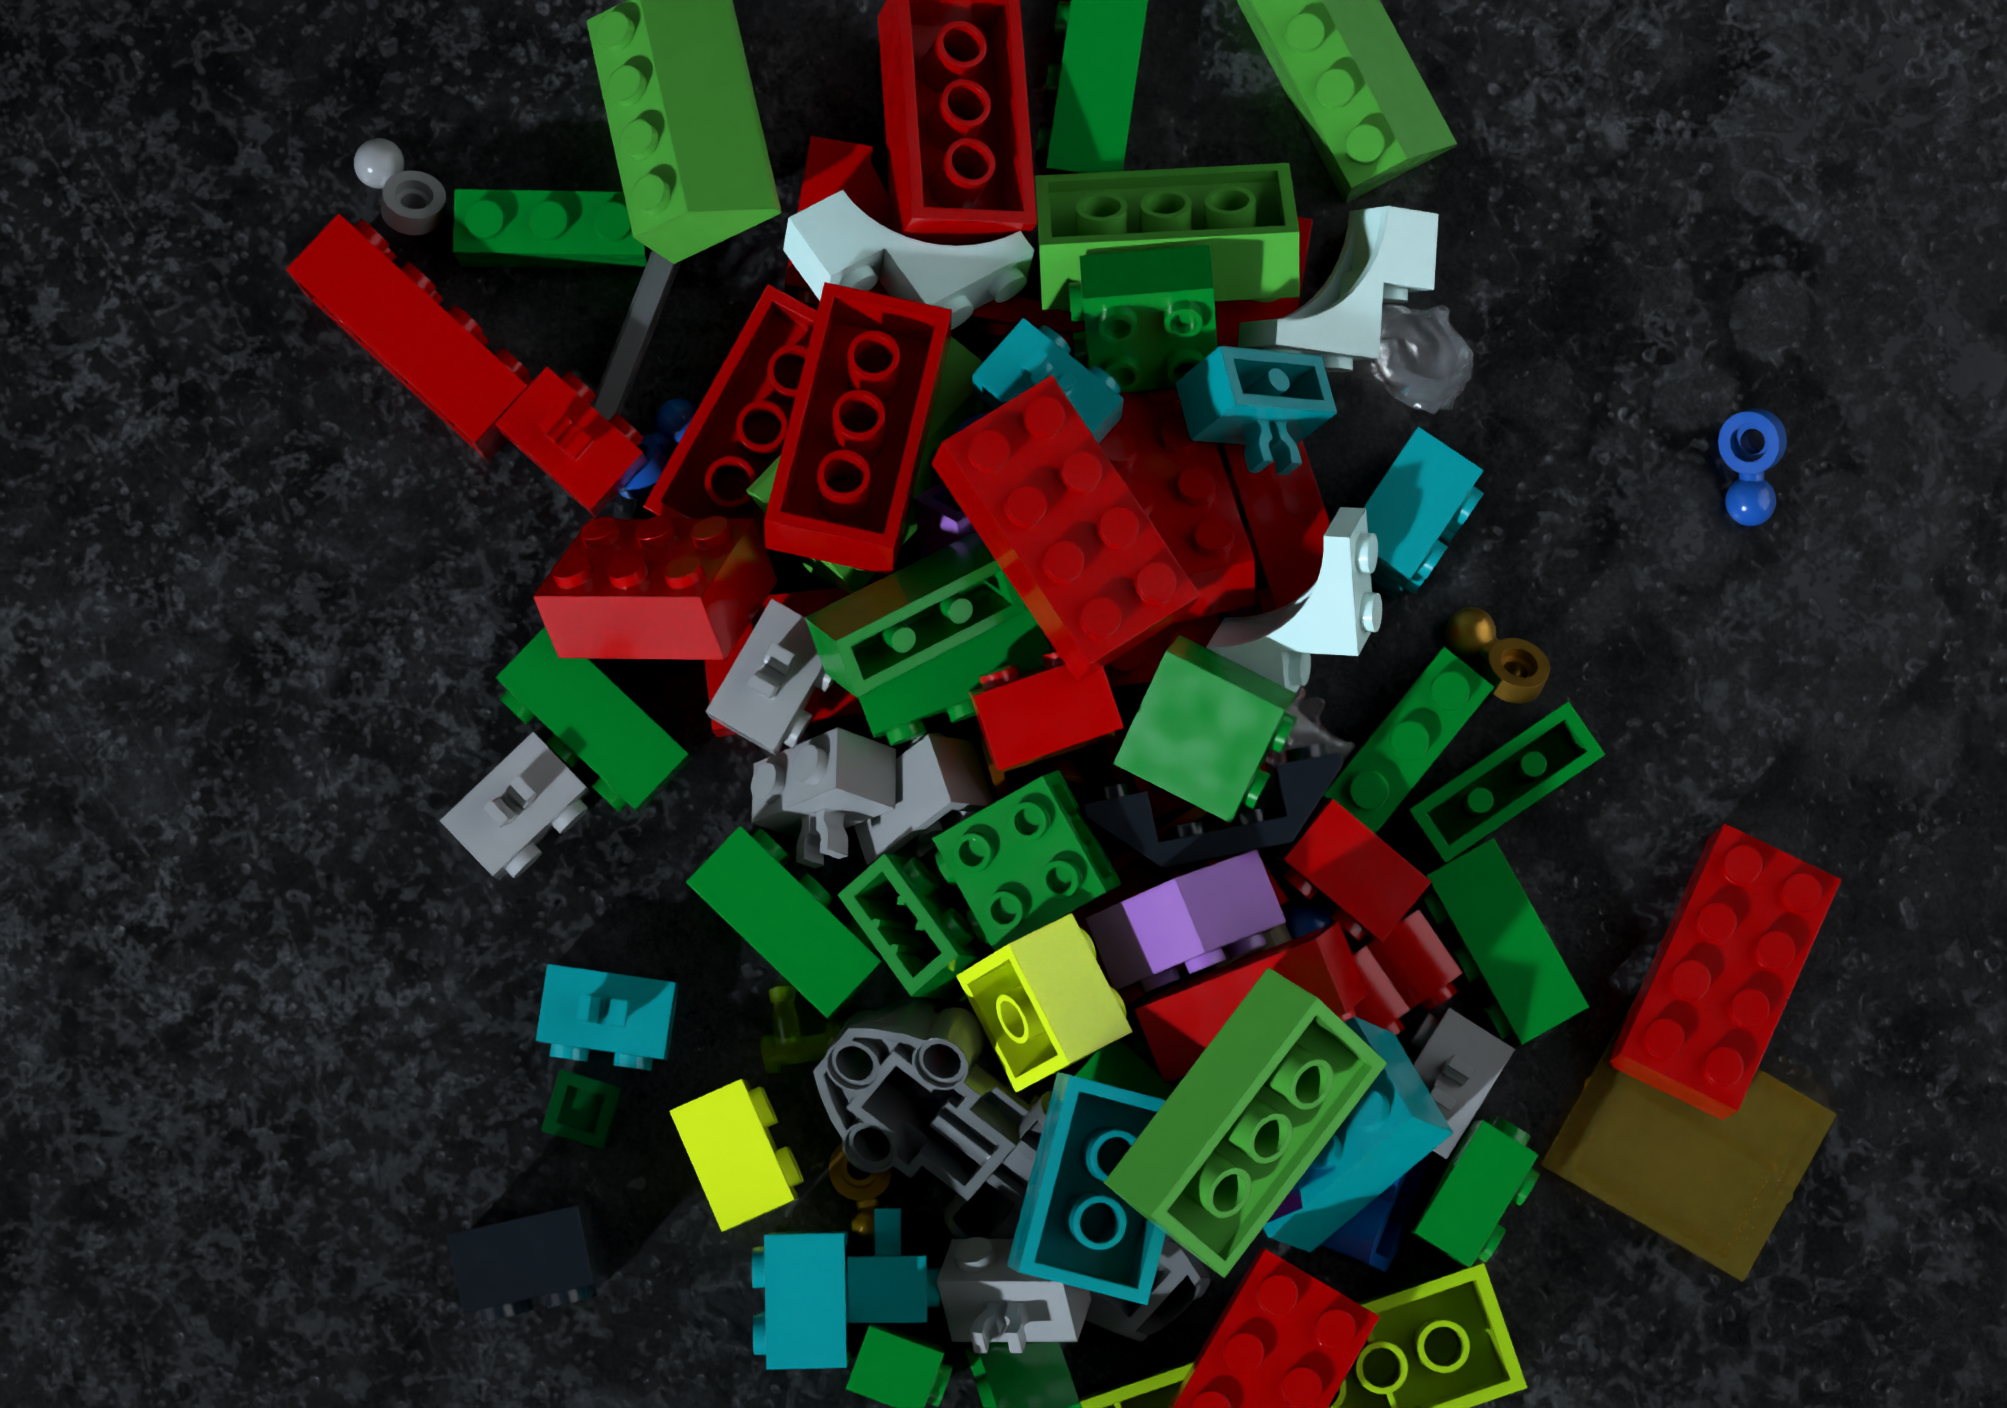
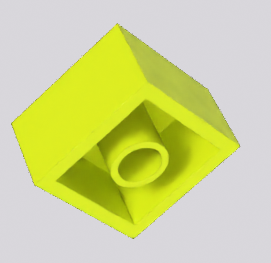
(1045, 1002)
(736, 1153)

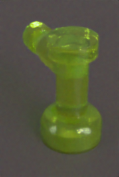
(786, 1044)

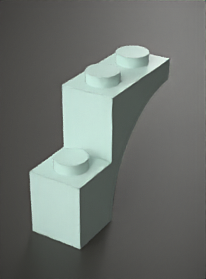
(850, 249)
(1381, 261)
(1326, 619)

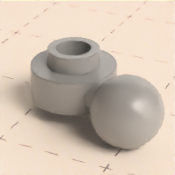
(410, 199)

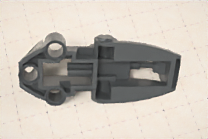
(972, 1145)

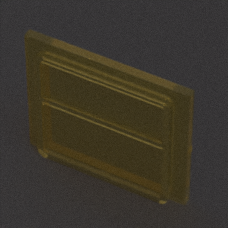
(1685, 1171)

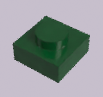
(581, 1109)

